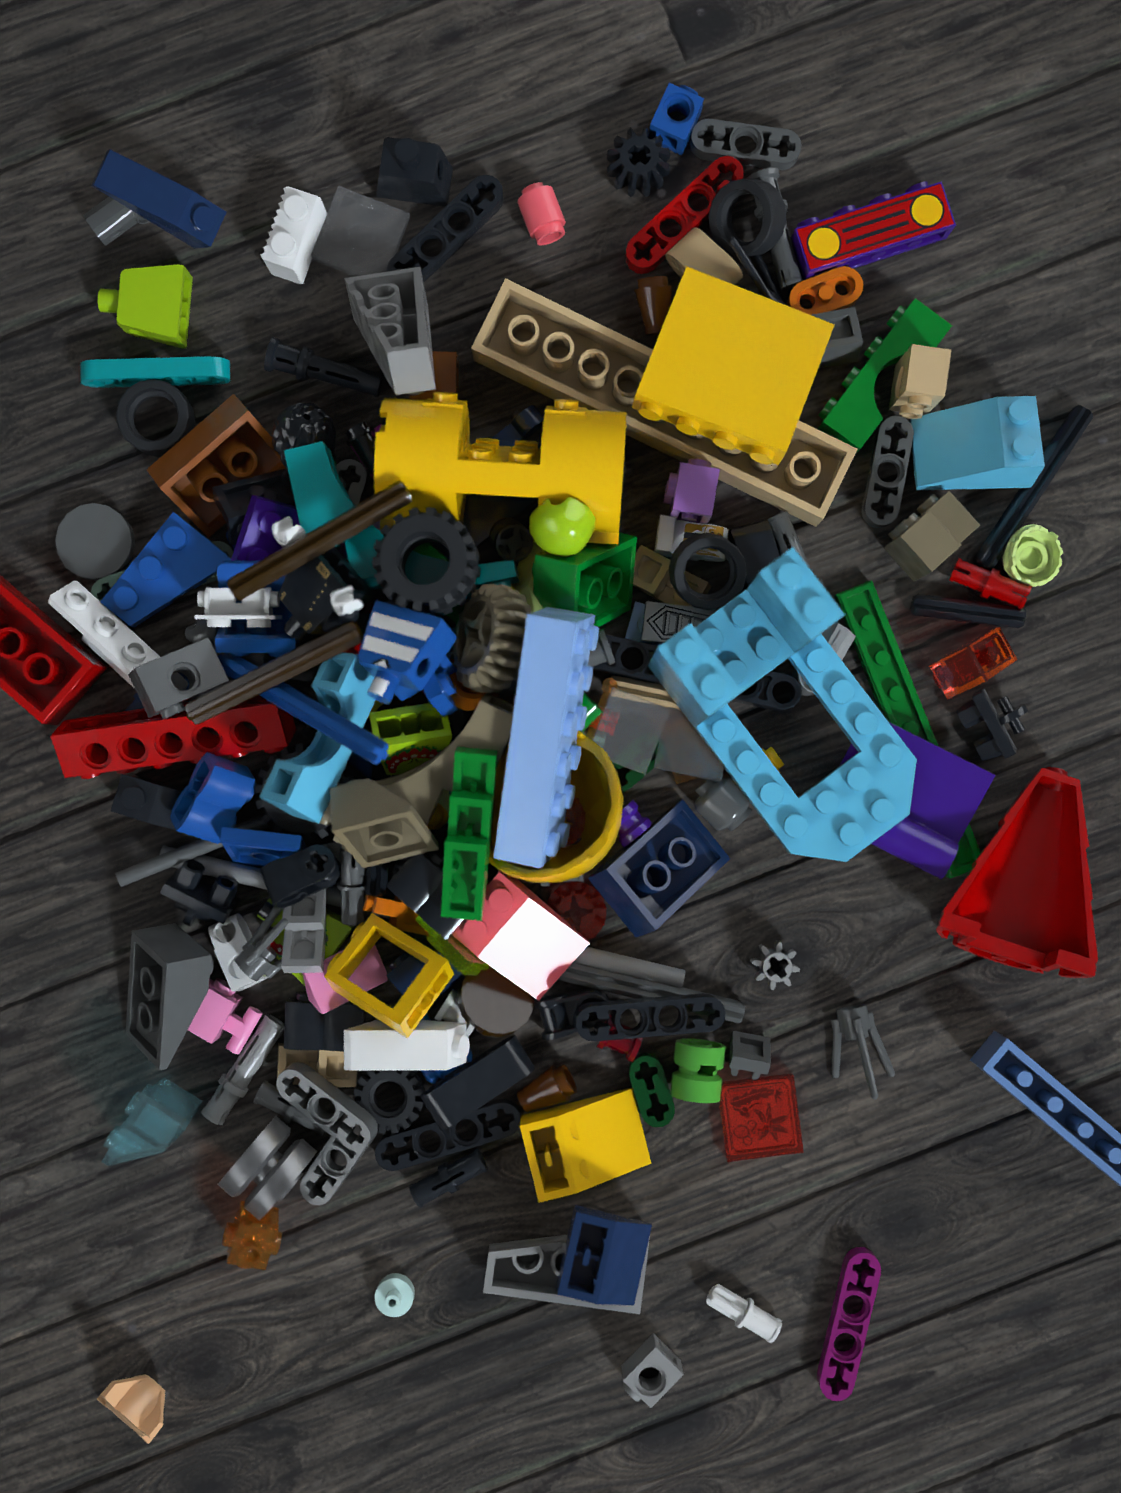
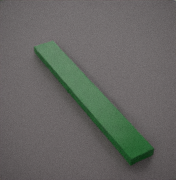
(893, 684)

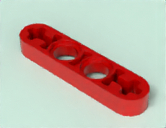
(681, 212)

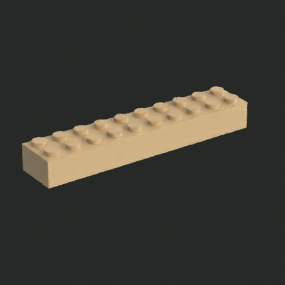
(602, 369)

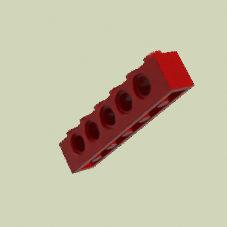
(81, 756)

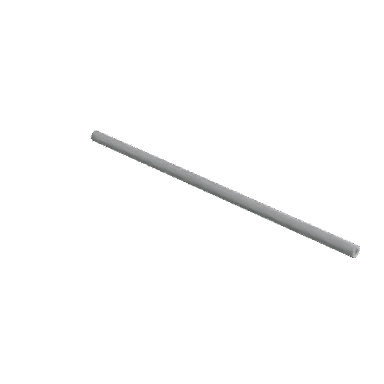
(590, 956)

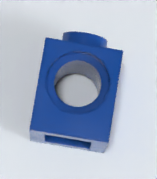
(676, 133)

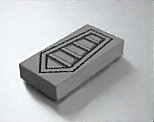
(665, 620)

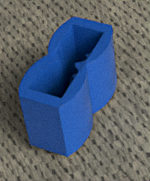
(212, 798)

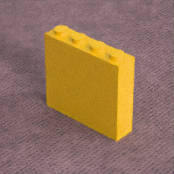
(732, 367)

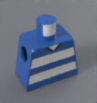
(402, 649)

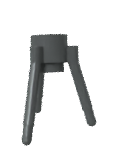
(258, 954)
(855, 1023)

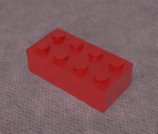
(40, 660)

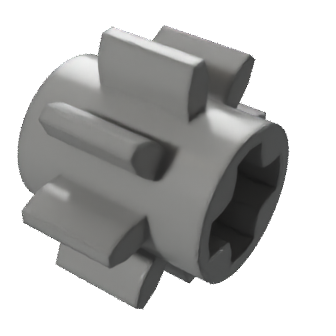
(785, 965)

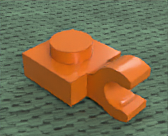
(400, 914)

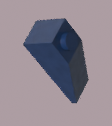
(159, 200)

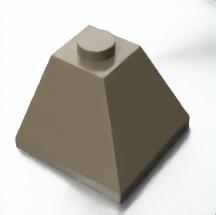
(377, 824)

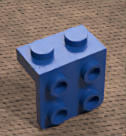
(244, 640)

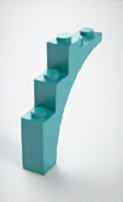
(322, 497)

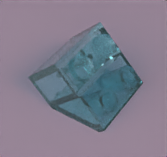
(154, 1123)

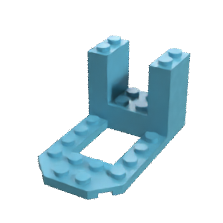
(740, 644)

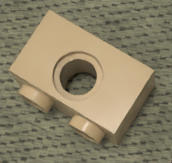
(919, 380)

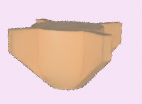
(137, 1403)

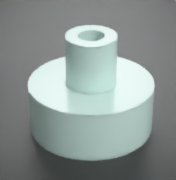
(394, 1295)

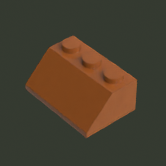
(217, 451)

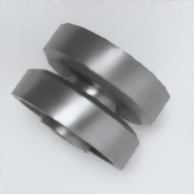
(268, 1168)

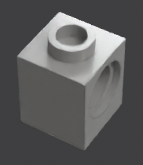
(656, 1355)

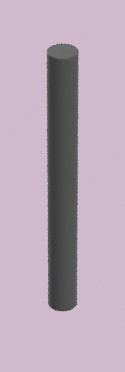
(180, 855)

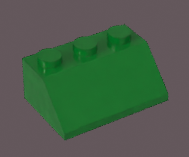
(588, 582)

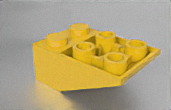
(583, 1143)

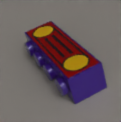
(873, 231)

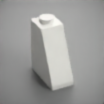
(429, 1047)

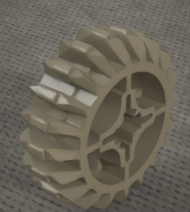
(490, 638)

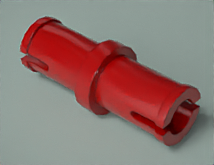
(990, 583)

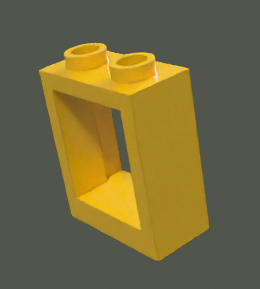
(418, 996)

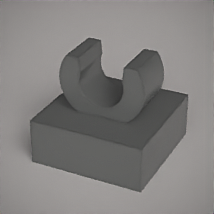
(749, 1053)

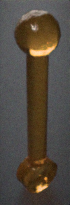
(606, 687)

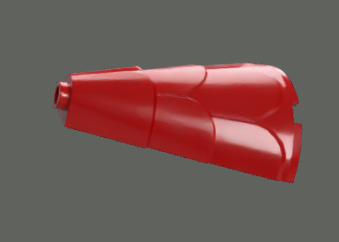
(1031, 885)

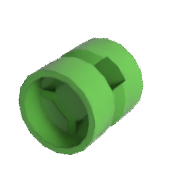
(698, 1069)

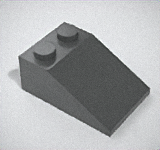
(164, 989)

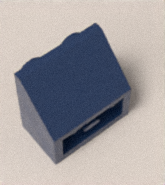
(603, 1257)

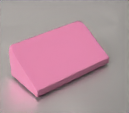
(366, 976)

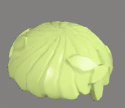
(1032, 555)

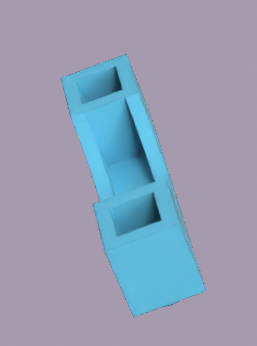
(304, 782)

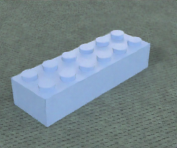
(545, 735)

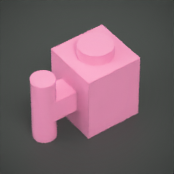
(218, 1014)

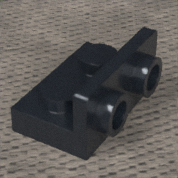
(235, 497)

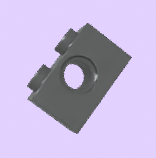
(154, 681)

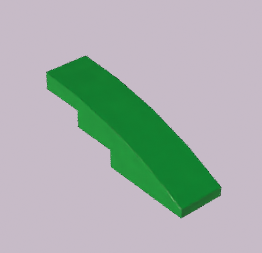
(469, 833)

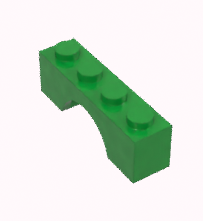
(856, 413)

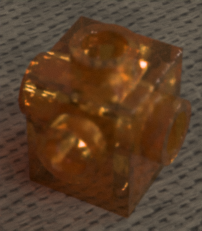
(252, 1240)

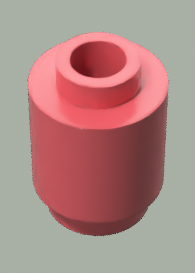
(542, 213)

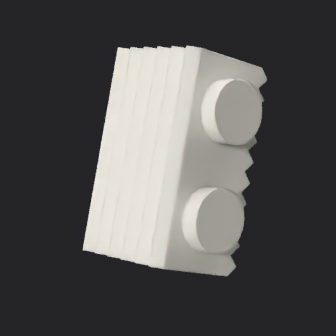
(294, 235)

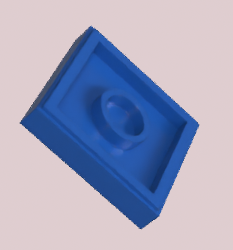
(259, 847)

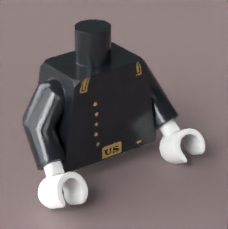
(321, 591)

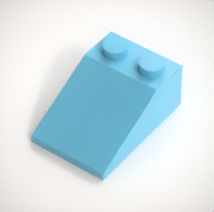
(979, 445)

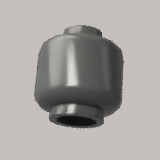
(722, 803)

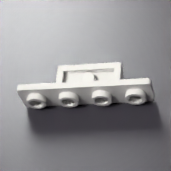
(105, 632)

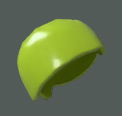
(562, 527)

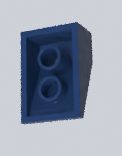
(659, 870)

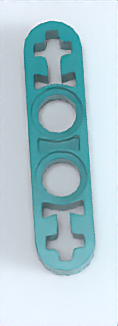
(174, 370)

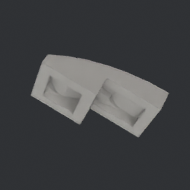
(305, 935)

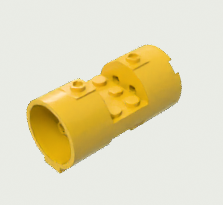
(432, 455)

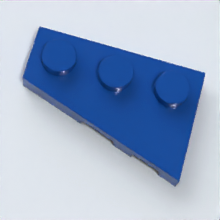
(163, 571)

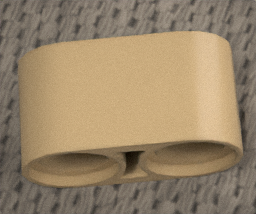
(704, 255)

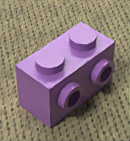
(692, 491)

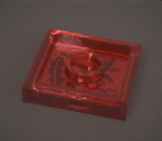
(760, 1118)

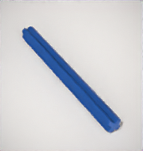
(313, 713)

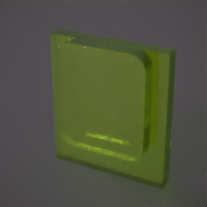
(454, 951)

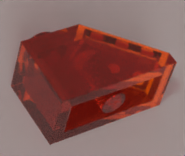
(973, 663)

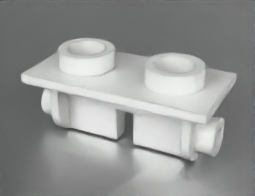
(221, 607)

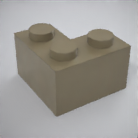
(928, 540)

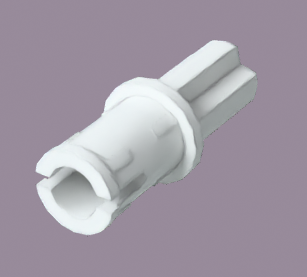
(744, 1312)

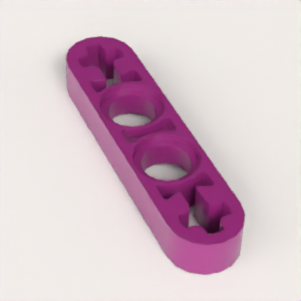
(843, 1322)

